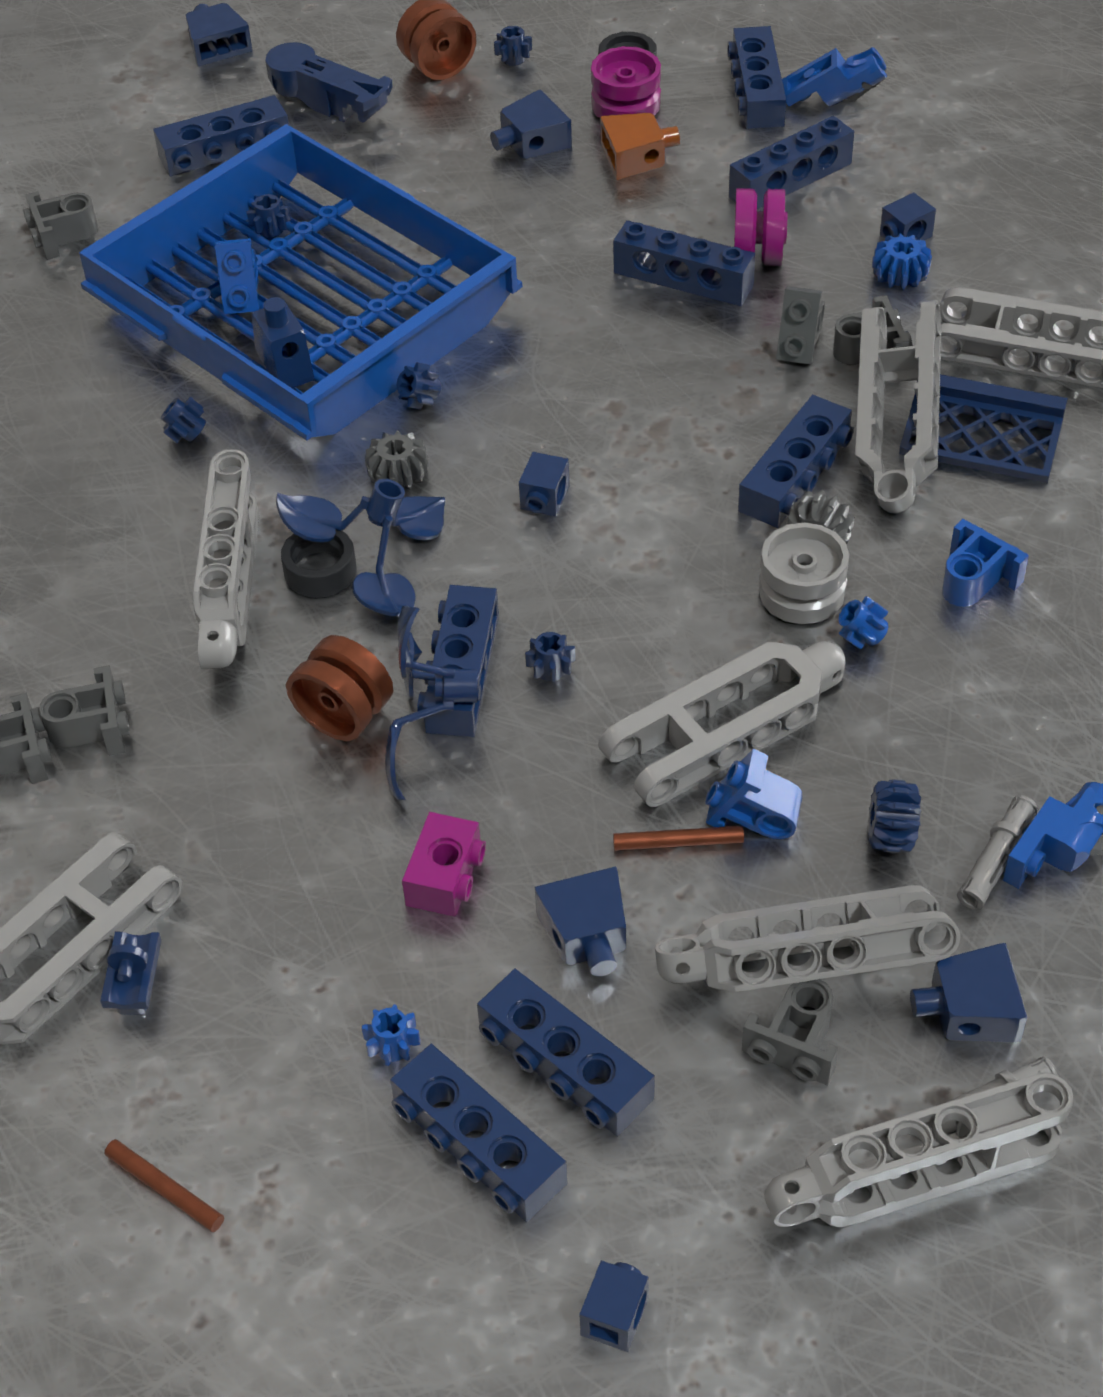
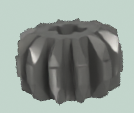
(397, 459)
(823, 511)

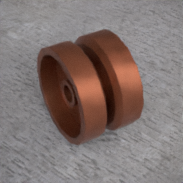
(436, 38)
(339, 687)

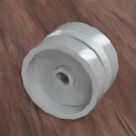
(803, 573)

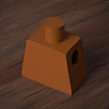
(635, 143)

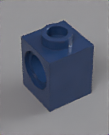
(909, 217)
(544, 484)
(614, 1305)

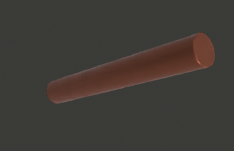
(678, 838)
(164, 1185)

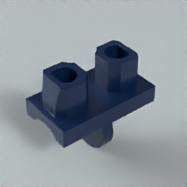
(131, 972)

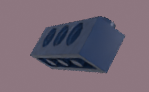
(757, 77)
(217, 134)
(794, 160)
(684, 263)
(795, 460)
(463, 642)
(521, 1002)
(435, 1079)

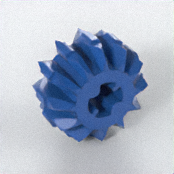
(901, 261)

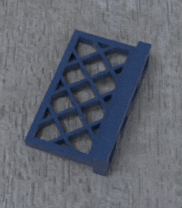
(989, 404)

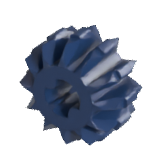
(894, 816)

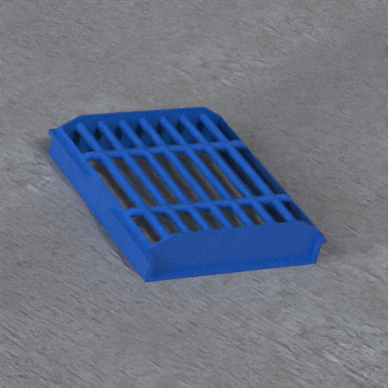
(219, 201)

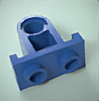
(237, 275)
(978, 563)
(755, 799)

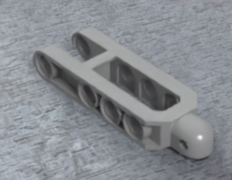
(994, 328)
(879, 366)
(231, 534)
(704, 754)
(67, 898)
(869, 923)
(986, 1145)

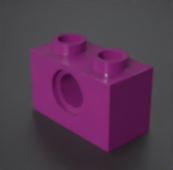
(443, 841)

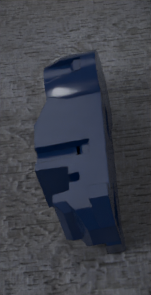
(325, 84)

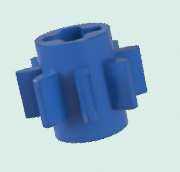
(863, 622)
(391, 1034)

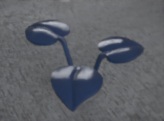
(415, 516)
(449, 684)

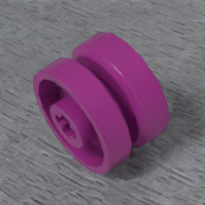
(625, 82)
(761, 227)

